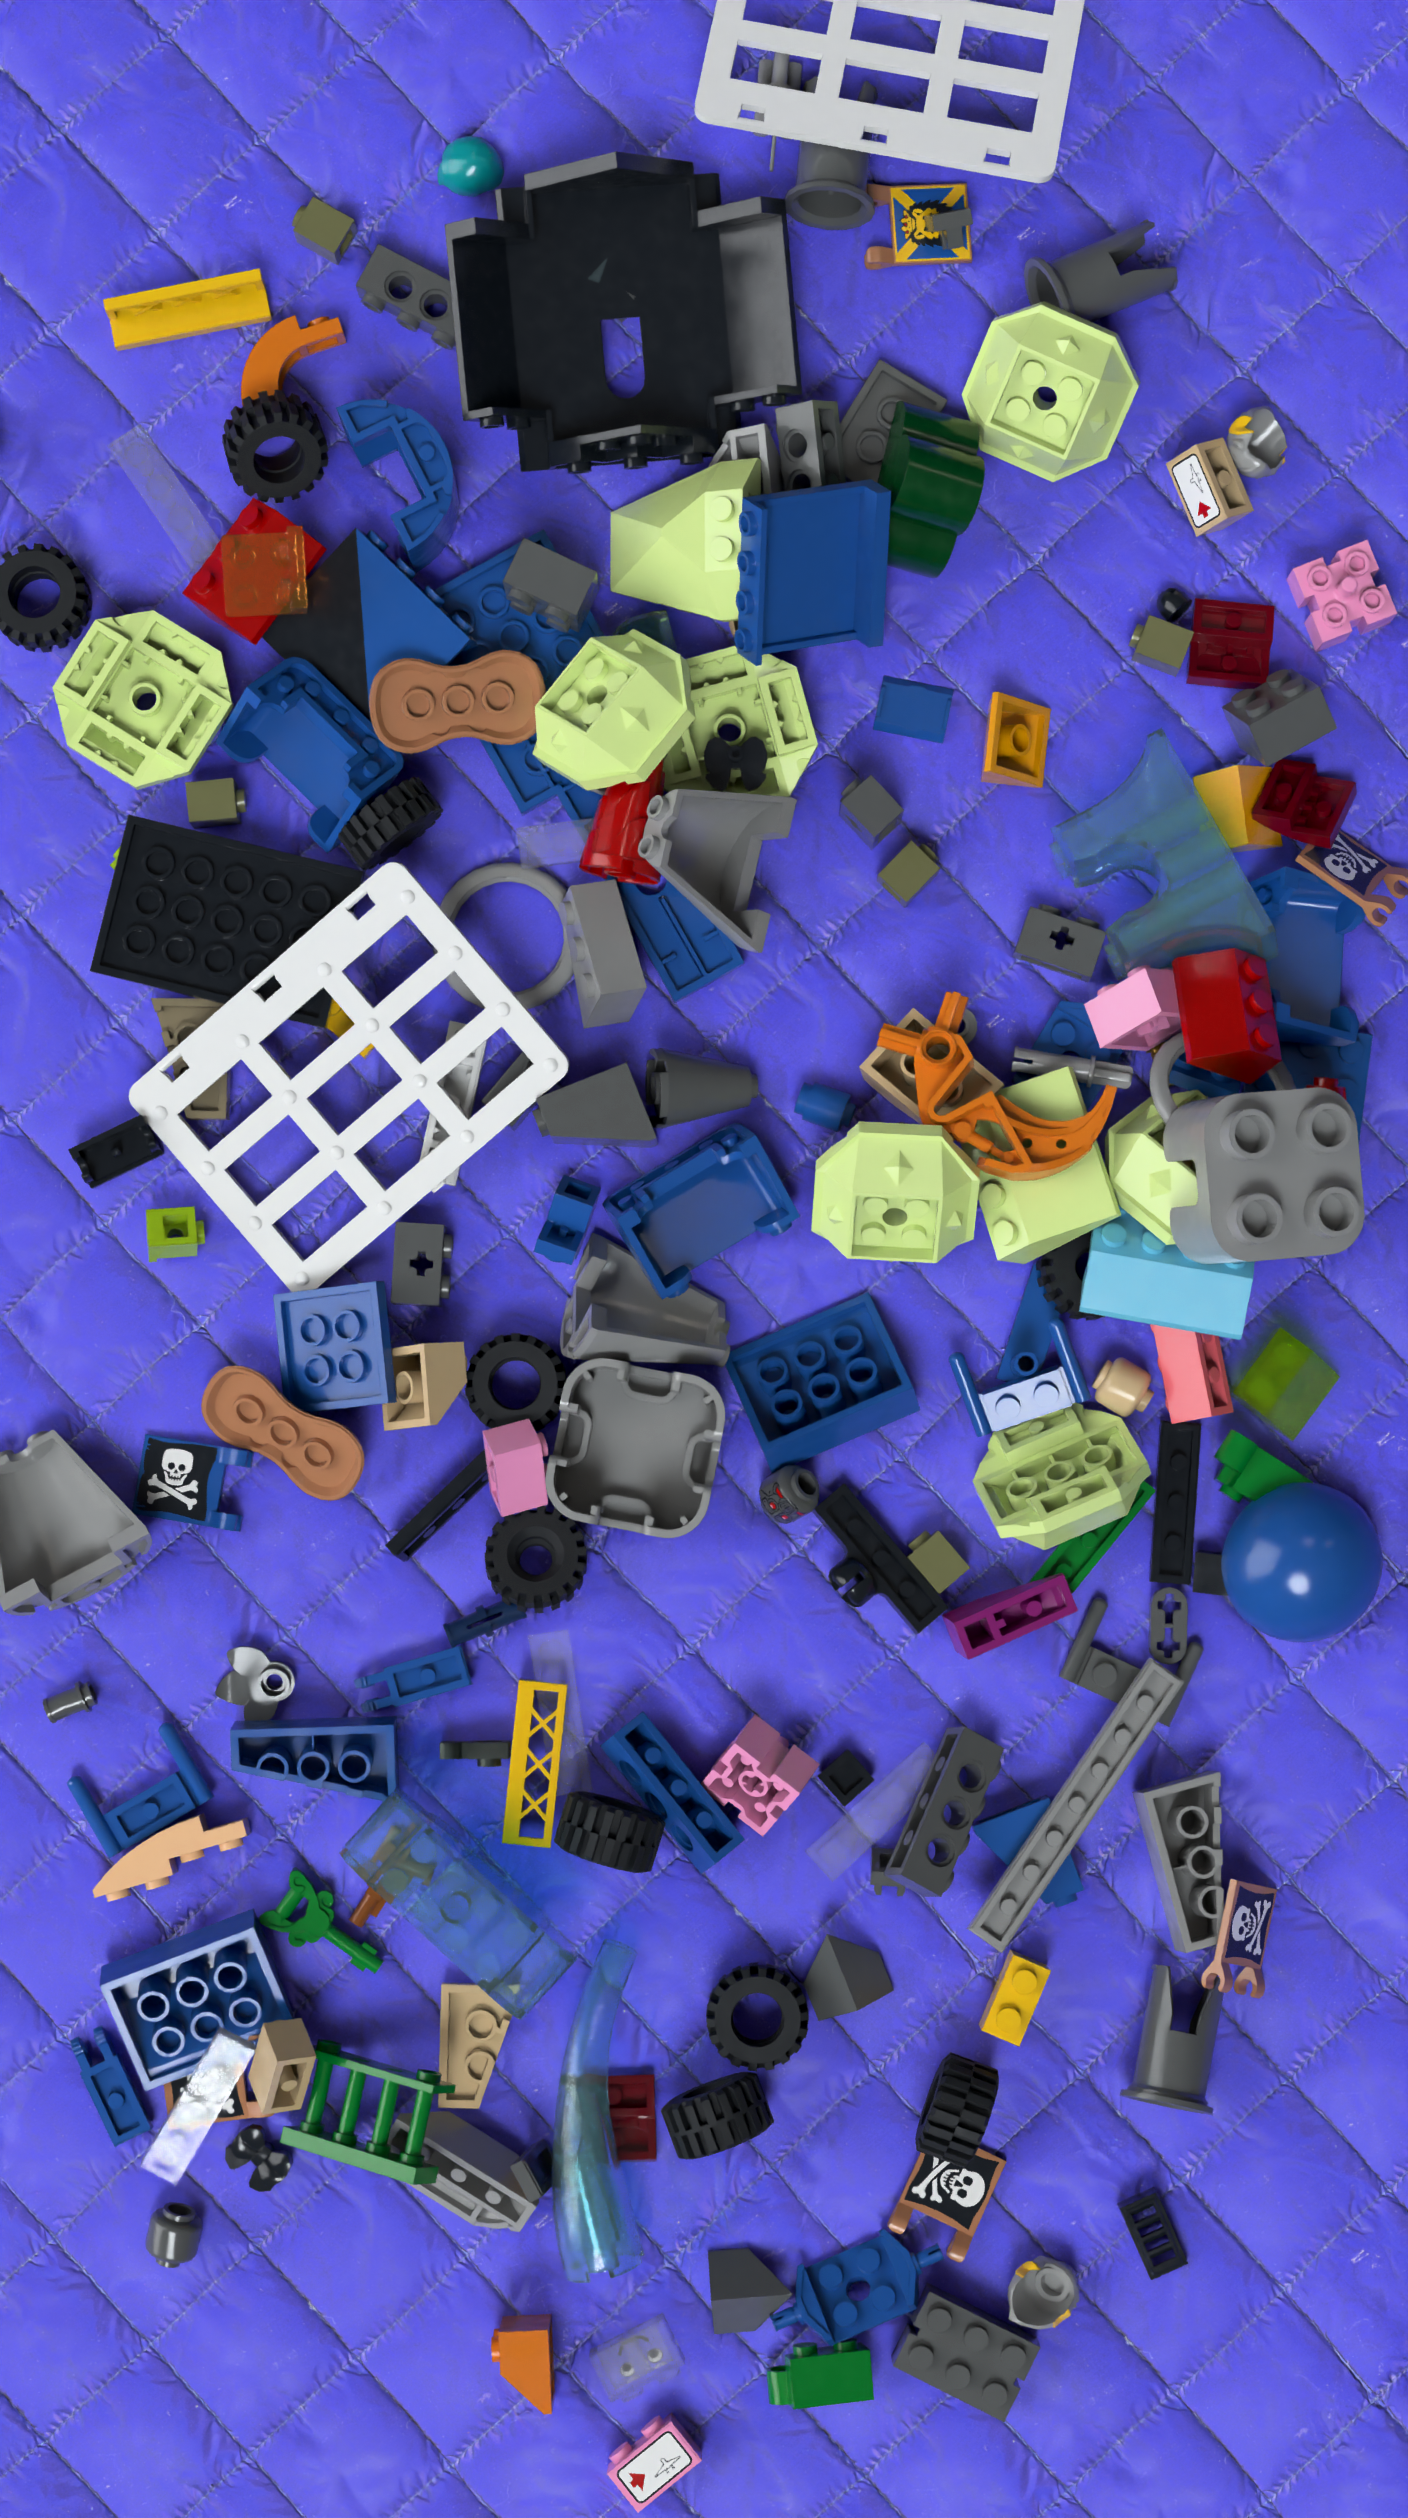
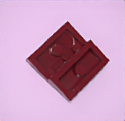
(1230, 644)
(1303, 803)
(633, 2116)

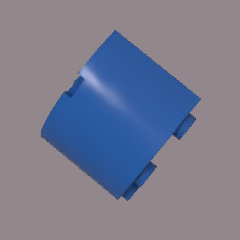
(383, 428)

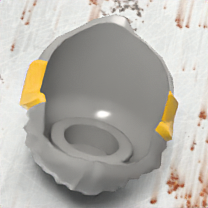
(1257, 443)
(1042, 2293)

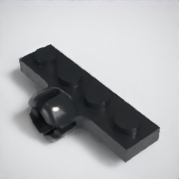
(875, 1563)

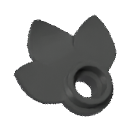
(250, 1685)

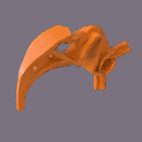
(940, 1078)

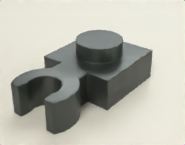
(486, 1752)

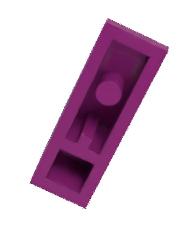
(1008, 1615)

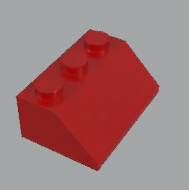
(207, 585)
(1227, 1013)

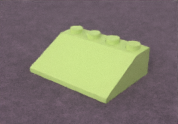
(1044, 1213)

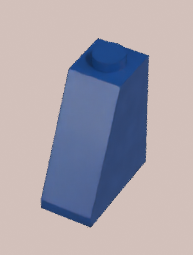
(1007, 1833)

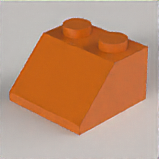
(526, 2357)

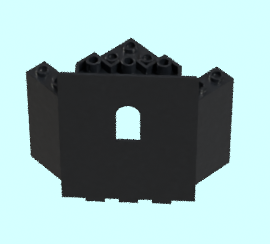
(707, 300)

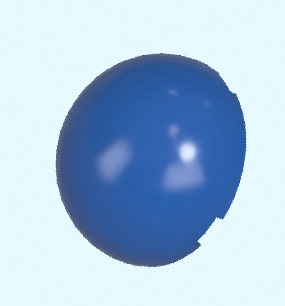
(1302, 1562)

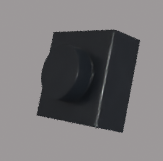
(845, 1777)

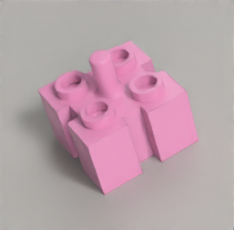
(1341, 596)
(759, 1775)

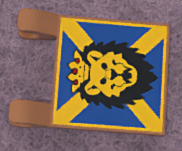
(909, 237)

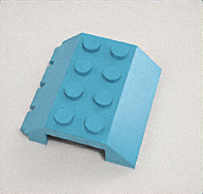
(1154, 1283)

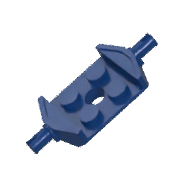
(1072, 1032)
(824, 2288)

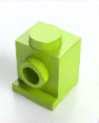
(172, 1221)

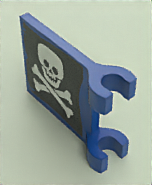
(186, 1481)

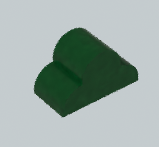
(932, 485)

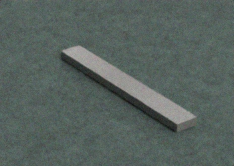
(1075, 1805)

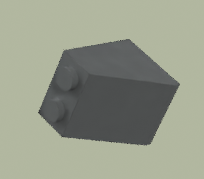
(597, 1112)

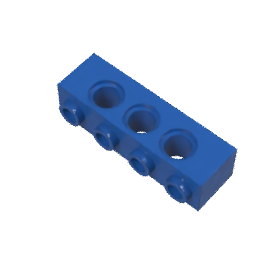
(672, 1792)

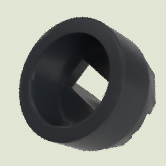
(1173, 604)

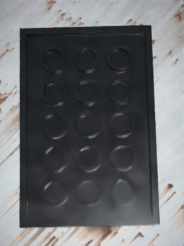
(212, 913)

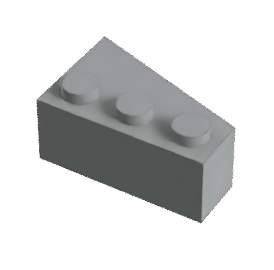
(602, 953)

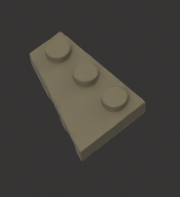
(178, 1020)

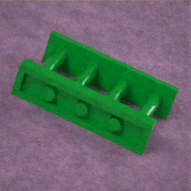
(343, 2143)

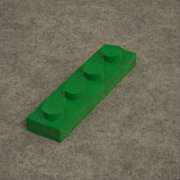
(1080, 1554)

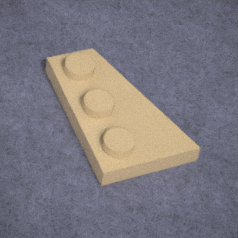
(469, 2042)

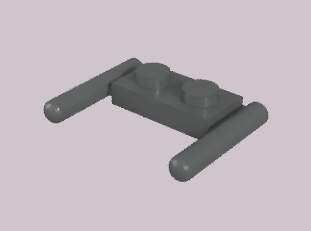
(1112, 1676)

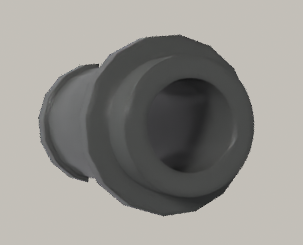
(70, 1702)

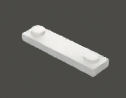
(462, 1087)

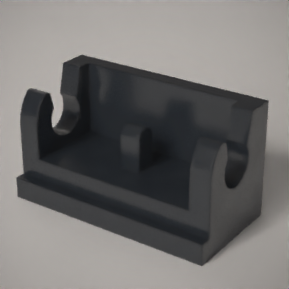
(116, 1151)

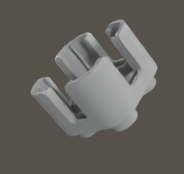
(1270, 1174)
(635, 1448)

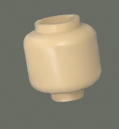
(1123, 1387)

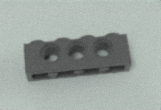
(389, 270)
(810, 444)
(926, 1822)

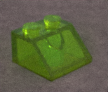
(1284, 1383)

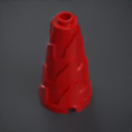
(619, 829)

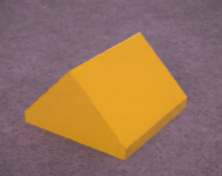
(1015, 742)
(1230, 799)

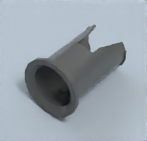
(832, 180)
(1089, 281)
(1174, 2064)

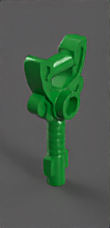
(316, 1922)

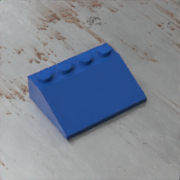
(821, 1382)
(185, 1989)

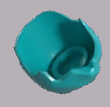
(470, 167)

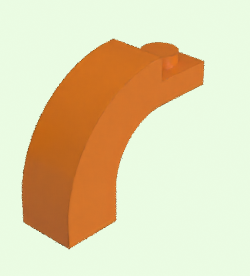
(282, 348)

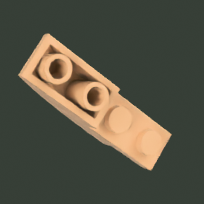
(154, 1858)

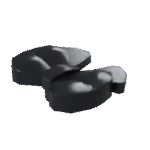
(749, 758)
(271, 2163)

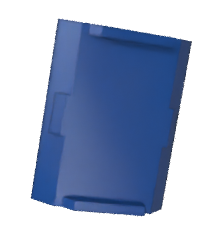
(913, 709)

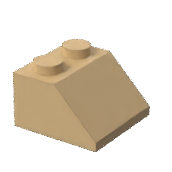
(425, 1383)

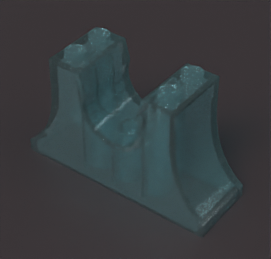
(1164, 829)

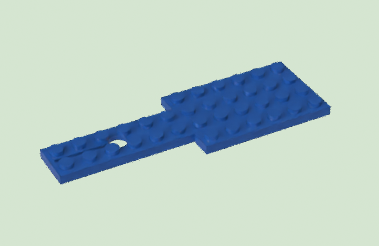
(497, 626)

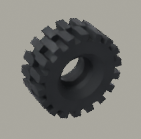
(390, 823)
(1061, 1277)
(528, 1530)

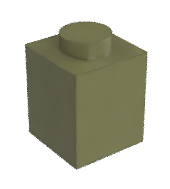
(324, 230)
(1160, 645)
(215, 803)
(909, 872)
(936, 1560)

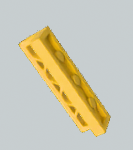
(188, 309)
(519, 1760)

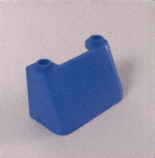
(314, 742)
(1308, 972)
(699, 1206)

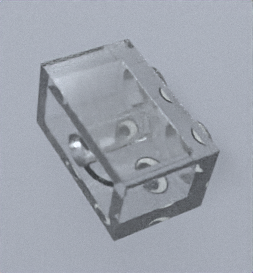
(637, 2359)

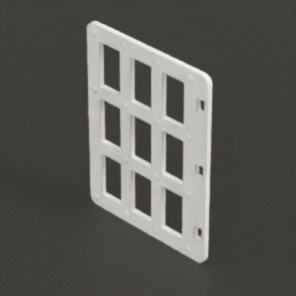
(910, 134)
(303, 971)

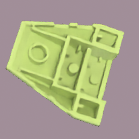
(685, 541)

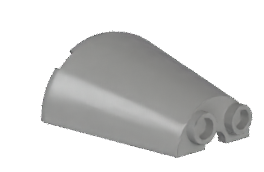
(711, 852)
(624, 1319)
(60, 1528)

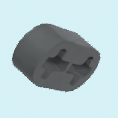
(1178, 1625)

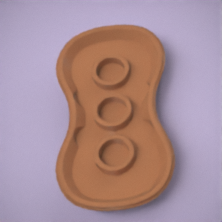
(429, 703)
(254, 1415)

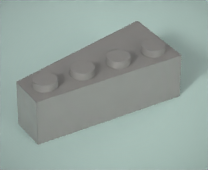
(1184, 1848)

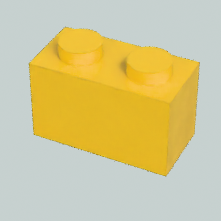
(1014, 1997)

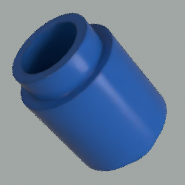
(825, 1106)

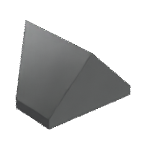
(845, 1978)
(742, 2290)

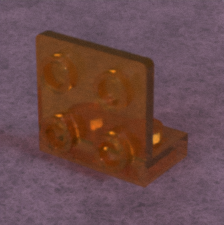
(264, 573)

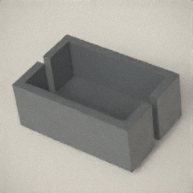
(965, 2352)

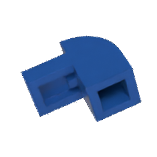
(567, 1220)

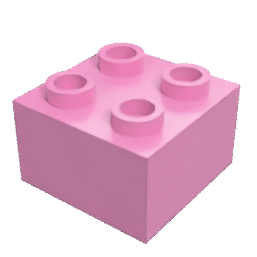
(1136, 1011)

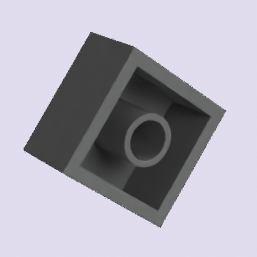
(550, 586)
(1278, 716)

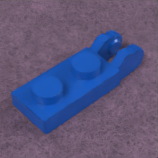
(419, 1678)
(112, 2089)

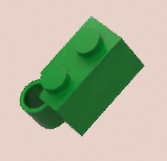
(1249, 1470)
(822, 2375)

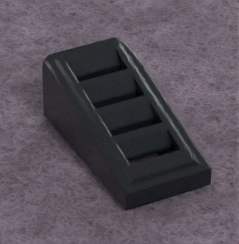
(1137, 2204)

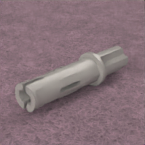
(1086, 1070)

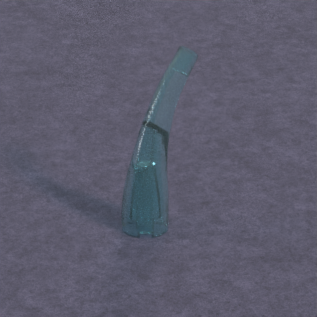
(589, 2188)

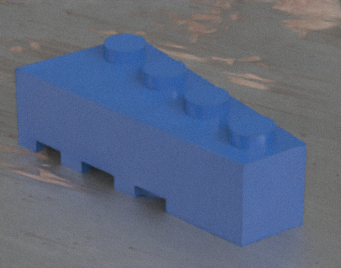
(325, 1753)

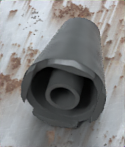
(694, 1087)

